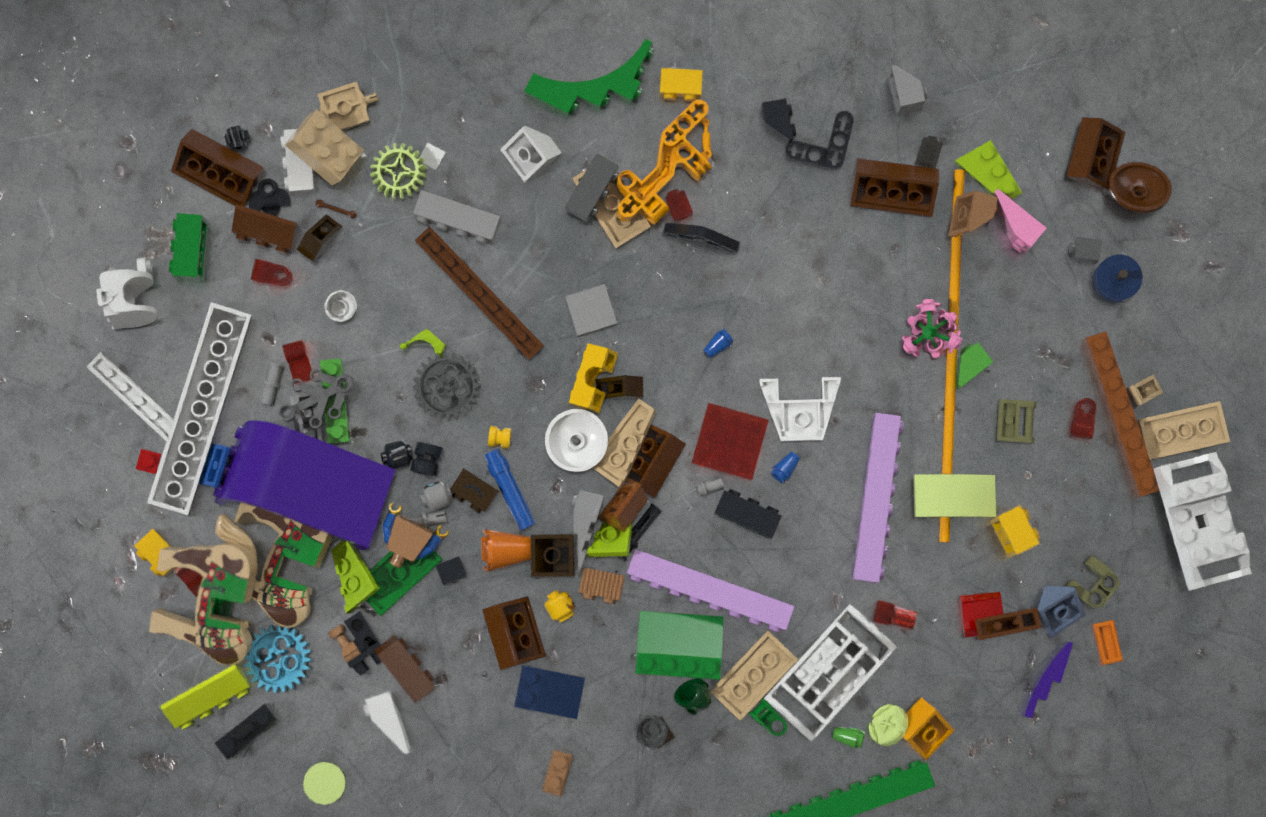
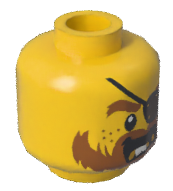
(559, 605)

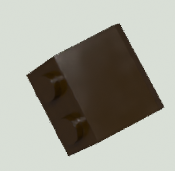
(552, 556)

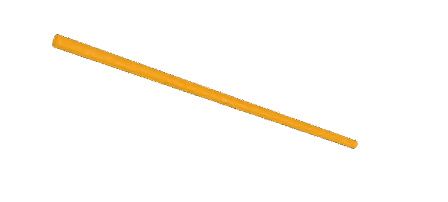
(951, 364)

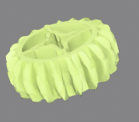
(401, 153)

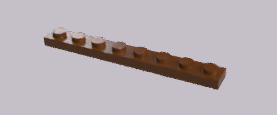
(479, 293)

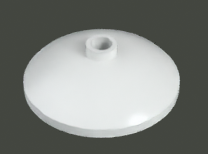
(572, 425)

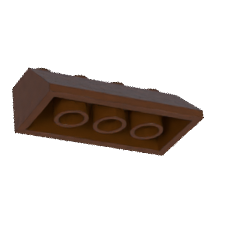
(216, 168)
(894, 187)

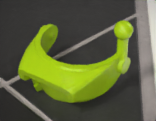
(428, 336)

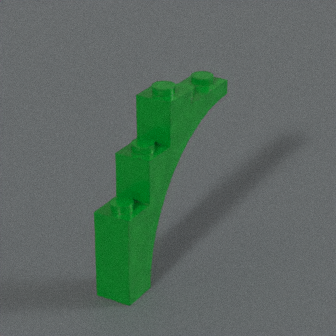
(564, 95)

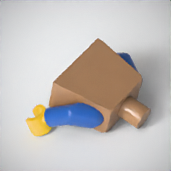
(408, 538)

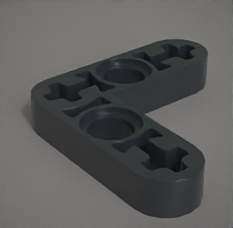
(825, 153)
(702, 233)

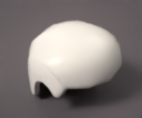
(340, 306)

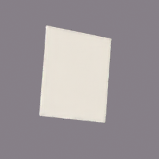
(432, 156)

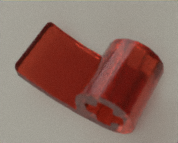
(298, 360)
(190, 578)

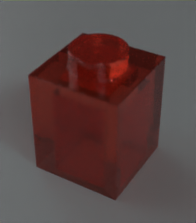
(678, 205)

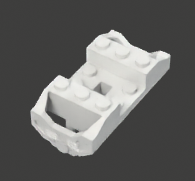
(1216, 532)
(832, 649)

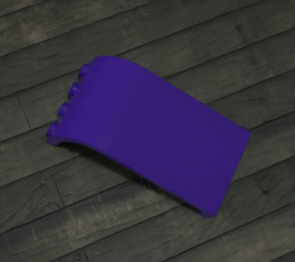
(305, 481)

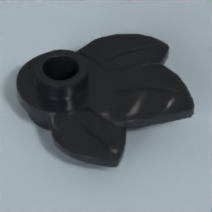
(270, 201)

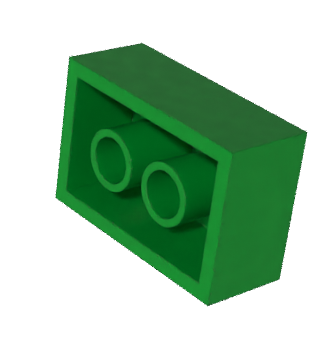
(188, 247)

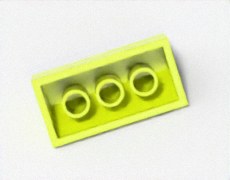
(206, 696)

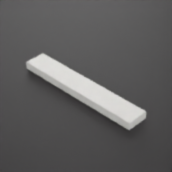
(131, 394)

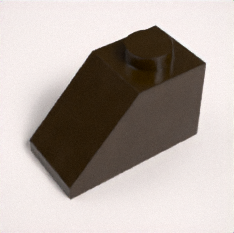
(319, 237)
(621, 387)

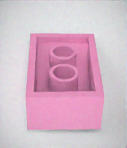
(1018, 224)

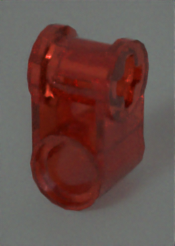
(267, 273)
(1084, 423)

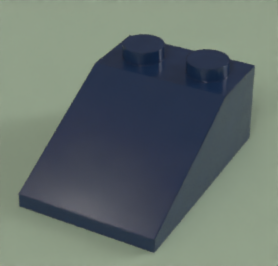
(549, 692)

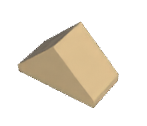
(1144, 391)

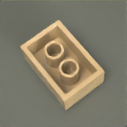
(324, 147)

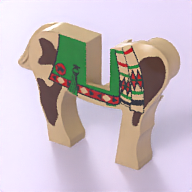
(227, 575)
(280, 598)

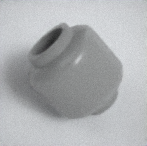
(436, 496)

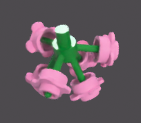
(924, 325)

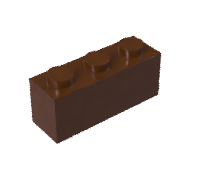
(405, 668)

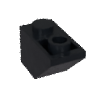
(777, 118)

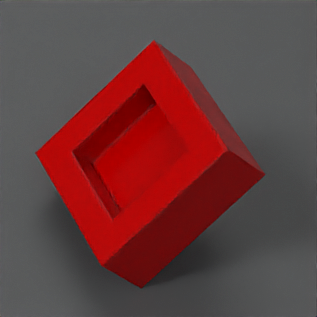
(148, 461)

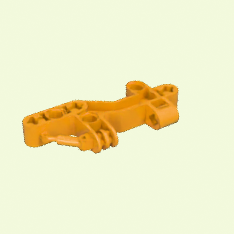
(644, 192)

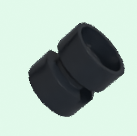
(424, 466)

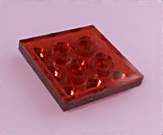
(730, 441)

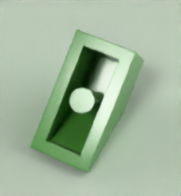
(971, 363)

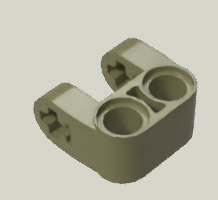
(1098, 587)

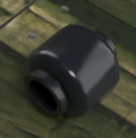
(397, 455)

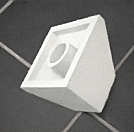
(530, 152)

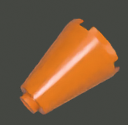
(504, 549)

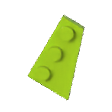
(989, 170)
(610, 542)
(354, 575)

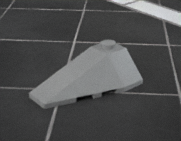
(585, 518)

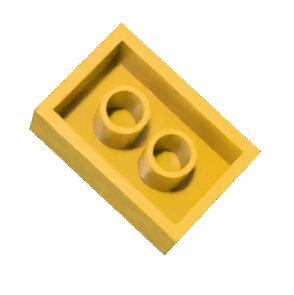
(1015, 531)

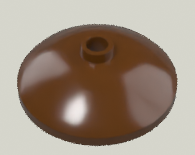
(1140, 187)

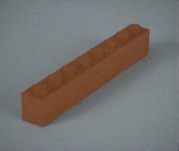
(1121, 414)

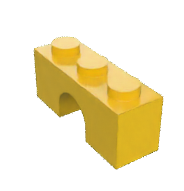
(594, 361)

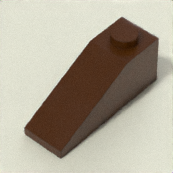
(1007, 623)

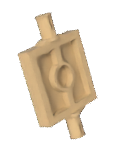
(346, 106)

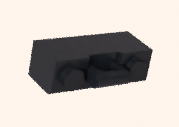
(247, 731)

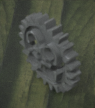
(436, 370)

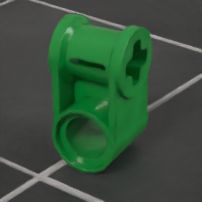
(767, 717)

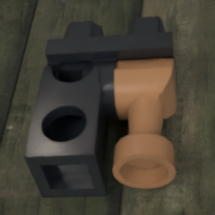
(360, 648)

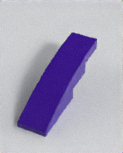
(1052, 673)

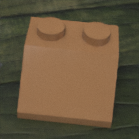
(971, 212)

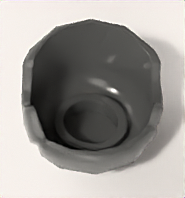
(651, 732)

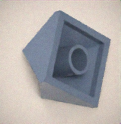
(1059, 608)

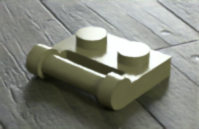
(1009, 421)

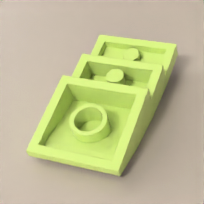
(954, 495)

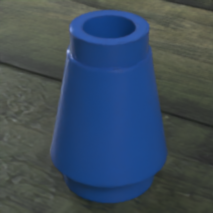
(719, 343)
(784, 469)

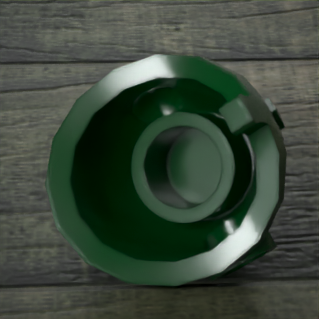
(693, 695)

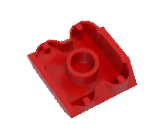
(976, 607)

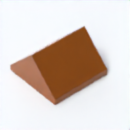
(624, 506)

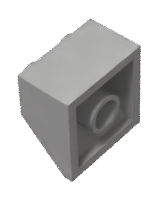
(906, 90)

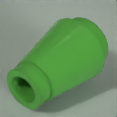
(849, 736)

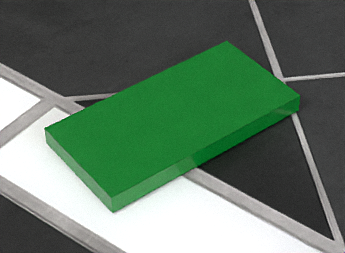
(396, 581)

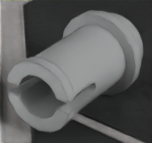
(709, 486)

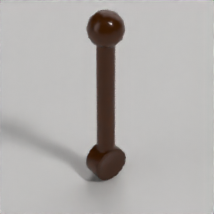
(319, 203)

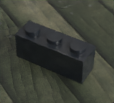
(748, 514)

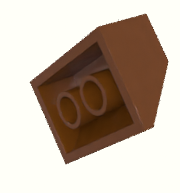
(1095, 152)
(265, 229)
(655, 460)
(514, 633)

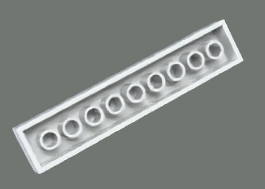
(199, 409)

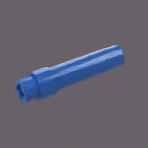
(500, 470)

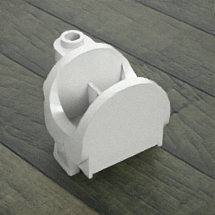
(119, 293)

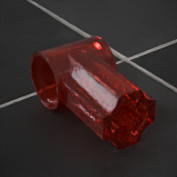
(889, 614)

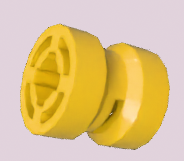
(498, 437)

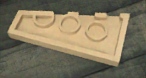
(626, 443)

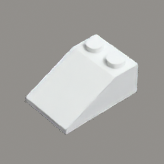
(386, 716)

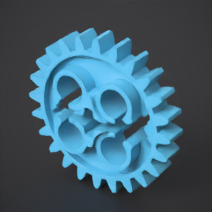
(285, 676)

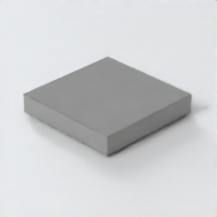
(591, 310)

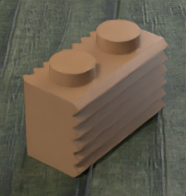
(602, 585)
(557, 773)

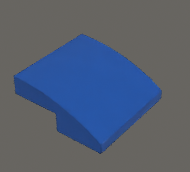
(214, 465)

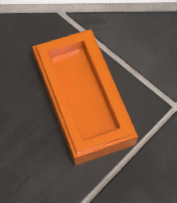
(1107, 642)

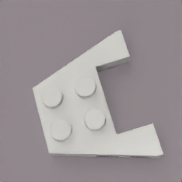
(800, 418)

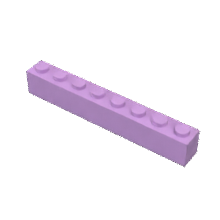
(876, 498)
(710, 590)

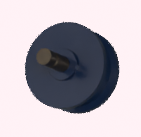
(1118, 278)

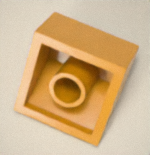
(926, 729)

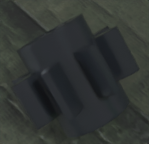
(236, 137)

